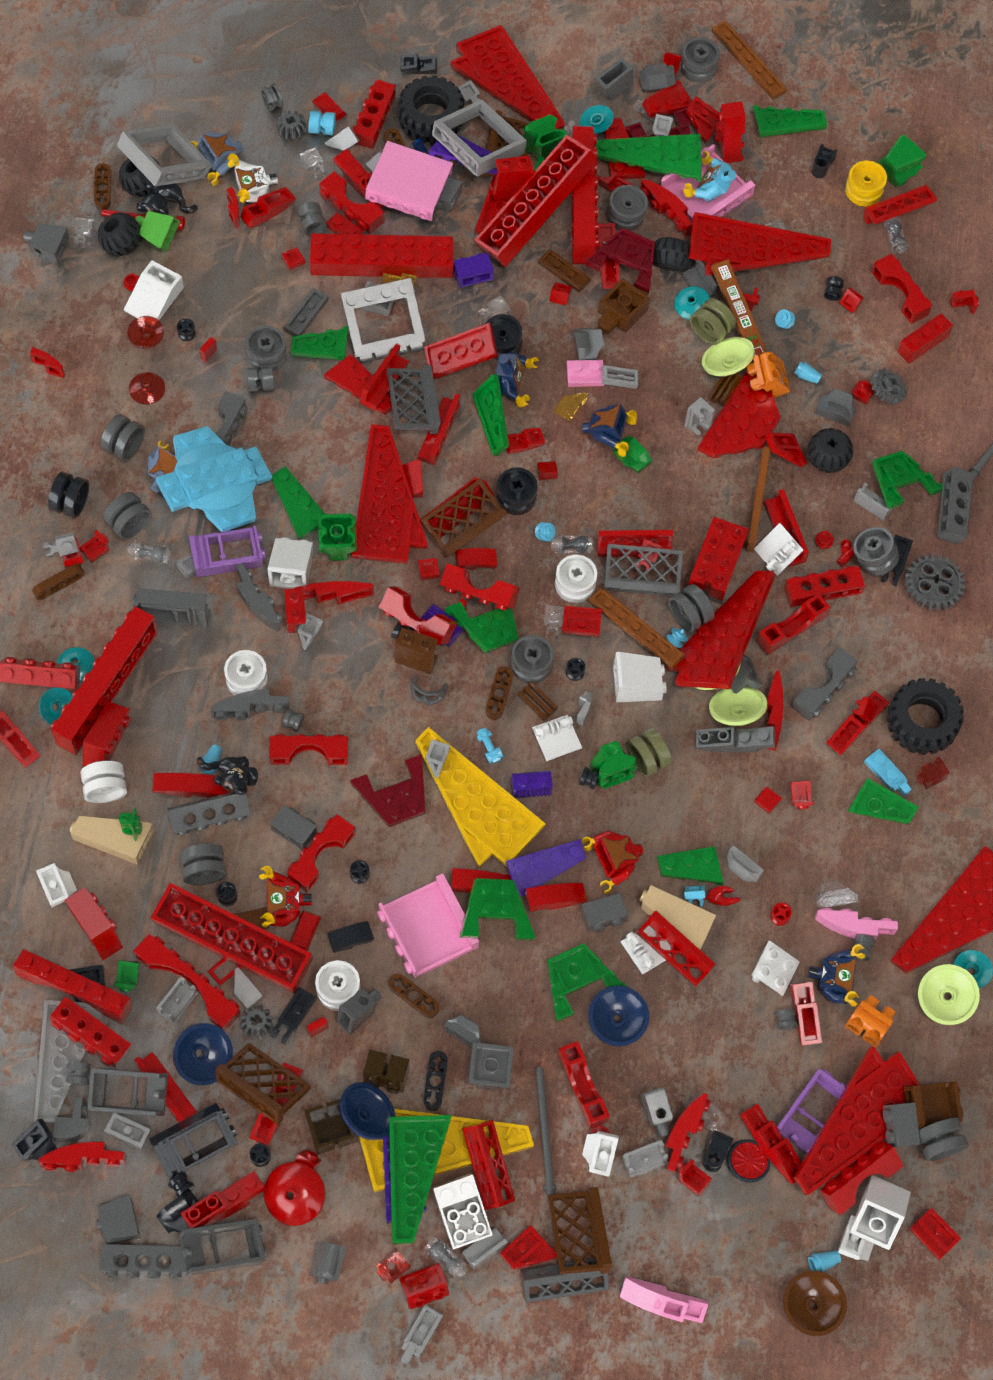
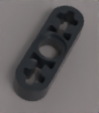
(428, 1094)

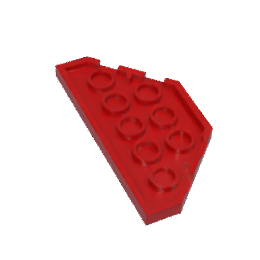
(742, 421)

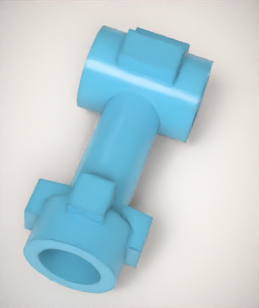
(494, 754)

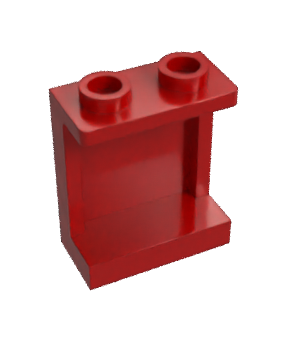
(510, 176)

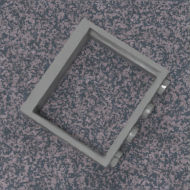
(476, 164)
(195, 169)

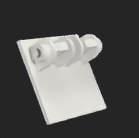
(778, 549)
(557, 737)
(642, 953)
(775, 968)

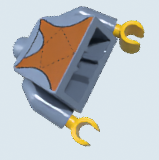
(216, 149)
(160, 463)

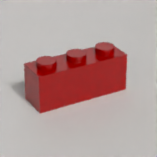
(925, 338)

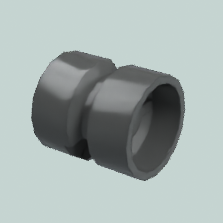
(312, 218)
(260, 379)

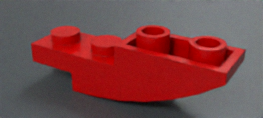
(354, 173)
(665, 201)
(690, 1123)
(74, 1155)
(223, 1204)

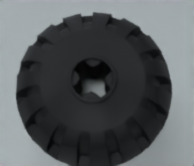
(133, 179)
(119, 234)
(672, 254)
(830, 450)

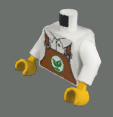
(250, 180)

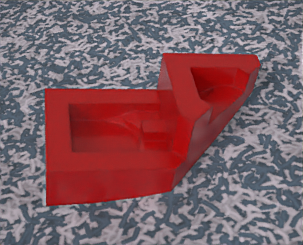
(612, 182)

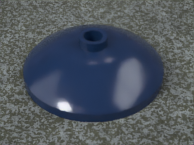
(619, 1002)
(214, 1048)
(366, 1110)

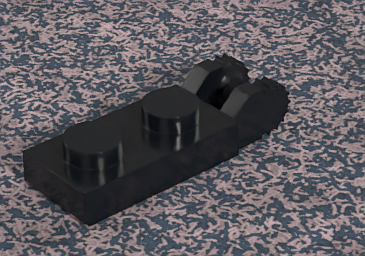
(904, 546)
(294, 1014)

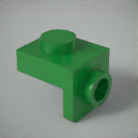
(127, 975)

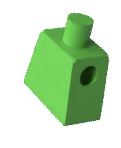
(158, 228)

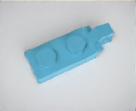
(887, 772)

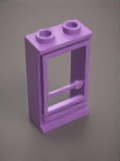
(202, 557)
(794, 1131)

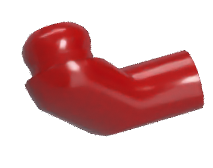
(847, 553)

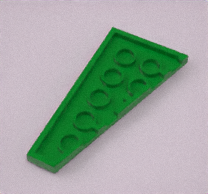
(413, 1162)

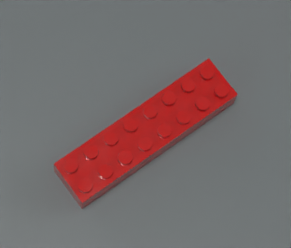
(536, 200)
(584, 203)
(381, 254)
(105, 679)
(232, 938)

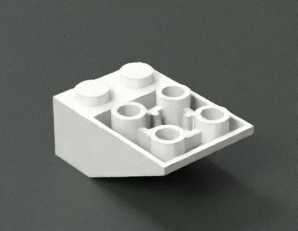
(154, 291)
(461, 1210)

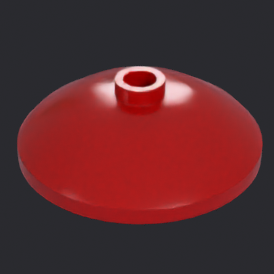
(307, 1190)

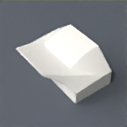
(56, 884)
(600, 1152)
(853, 1245)

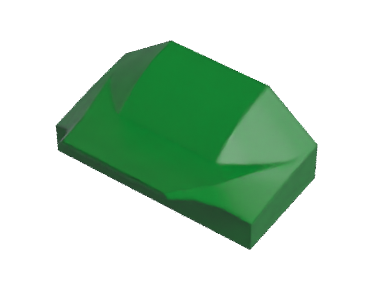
(636, 456)

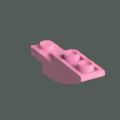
(847, 923)
(662, 1302)

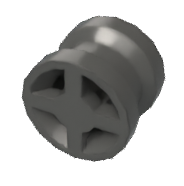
(293, 720)
(786, 1019)

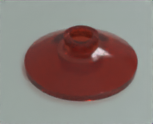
(142, 326)
(148, 394)

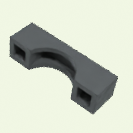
(231, 409)
(810, 700)

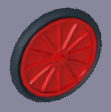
(748, 1161)

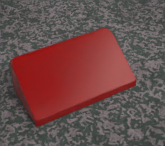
(414, 477)

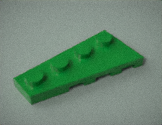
(297, 503)

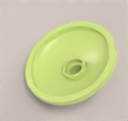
(728, 356)
(738, 708)
(958, 984)

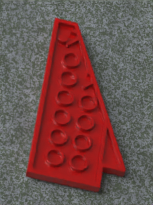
(500, 69)
(750, 244)
(386, 510)
(719, 645)
(957, 918)
(857, 1118)

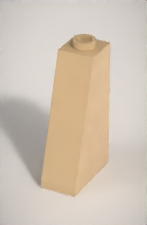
(108, 837)
(684, 916)

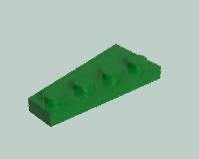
(787, 121)
(491, 412)

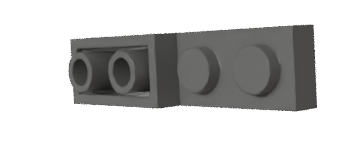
(257, 602)
(242, 704)
(734, 740)

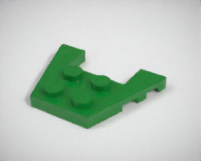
(899, 471)
(487, 630)
(496, 901)
(575, 971)

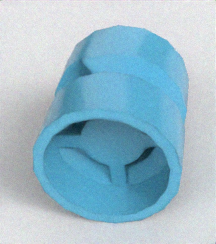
(322, 122)

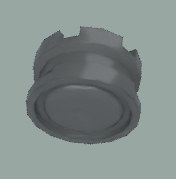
(272, 97)

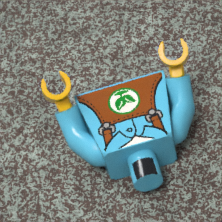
(714, 181)

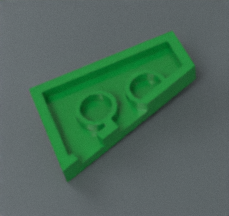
(322, 345)
(883, 804)
(693, 865)

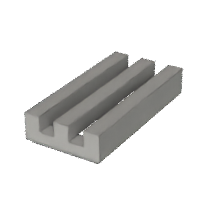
(620, 379)

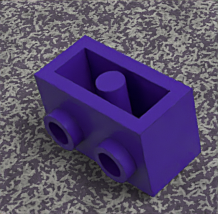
(473, 270)

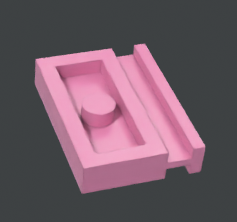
(584, 373)

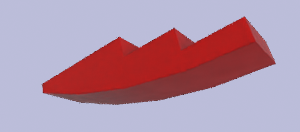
(610, 270)
(340, 590)
(775, 706)
(854, 726)
(16, 742)
(186, 785)
(264, 1127)
(771, 1142)

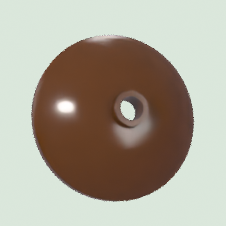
(825, 1293)

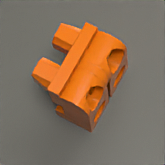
(770, 374)
(871, 1020)

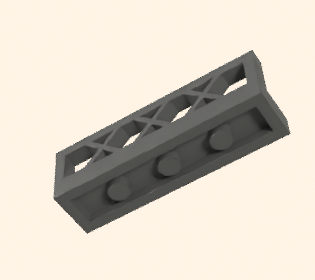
(548, 1275)

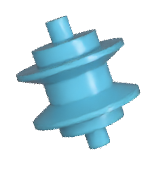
(785, 319)
(545, 531)
(677, 638)

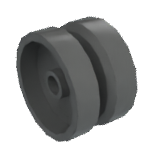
(700, 59)
(627, 207)
(266, 348)
(122, 437)
(127, 515)
(876, 551)
(691, 608)
(532, 659)
(203, 864)
(942, 1139)

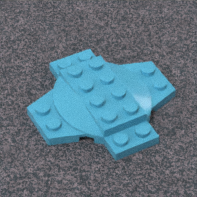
(214, 478)

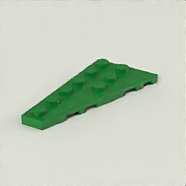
(659, 154)

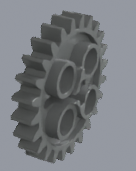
(932, 596)

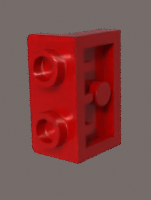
(294, 608)
(424, 1286)

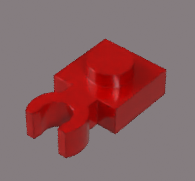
(652, 557)

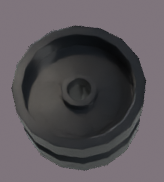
(506, 333)
(516, 491)
(68, 494)

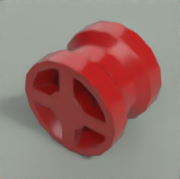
(783, 910)

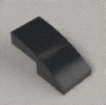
(418, 65)
(350, 936)

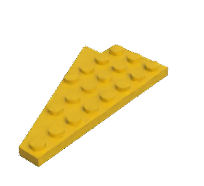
(483, 811)
(454, 1150)

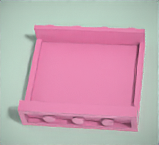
(408, 180)
(719, 206)
(427, 927)

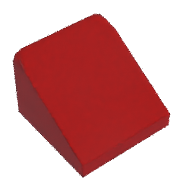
(560, 293)
(547, 470)

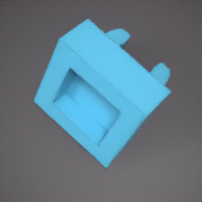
(695, 892)

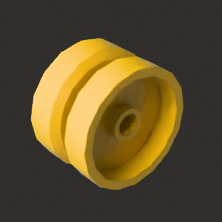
(866, 183)

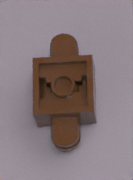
(615, 307)

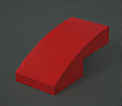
(233, 208)
(51, 364)
(525, 441)
(476, 557)

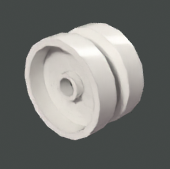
(575, 578)
(245, 672)
(103, 781)
(335, 974)

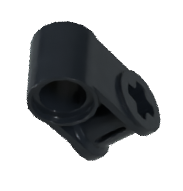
(823, 161)
(718, 1149)

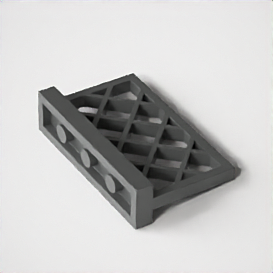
(426, 398)
(640, 586)

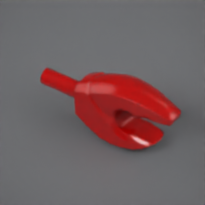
(716, 896)

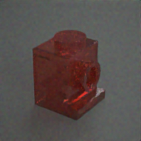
(933, 773)
(401, 1266)

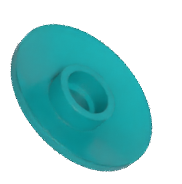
(599, 117)
(686, 308)
(84, 658)
(53, 696)
(979, 963)

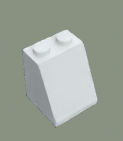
(290, 563)
(638, 678)
(880, 1212)

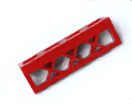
(899, 205)
(377, 387)
(434, 442)
(463, 501)
(781, 512)
(632, 538)
(680, 943)
(175, 1098)
(485, 1165)

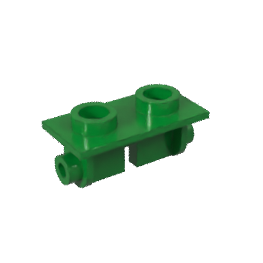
(130, 823)

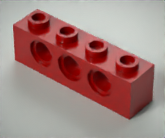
(374, 113)
(850, 575)

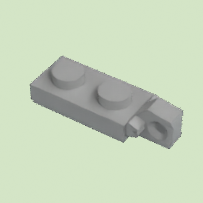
(420, 1333)

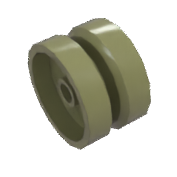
(712, 321)
(649, 751)

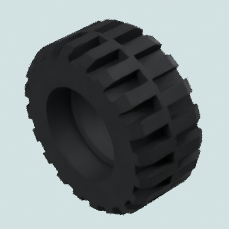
(427, 91)
(929, 694)

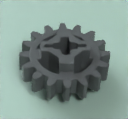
(889, 386)

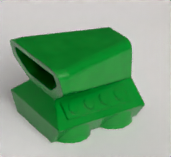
(543, 136)
(902, 161)
(337, 535)
(613, 765)

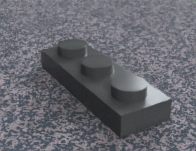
(306, 313)

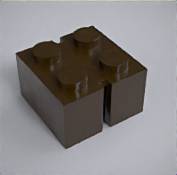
(396, 1075)
(328, 1128)

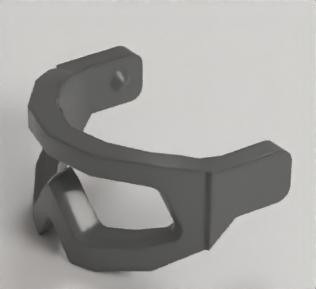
(441, 693)

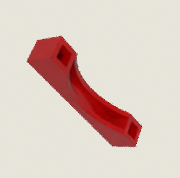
(157, 957)
(101, 998)

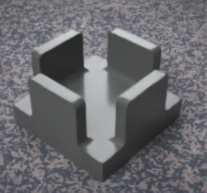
(490, 1066)

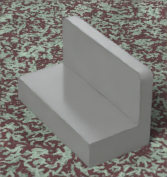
(484, 1249)

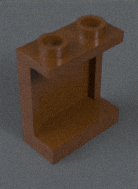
(416, 651)
(935, 1102)

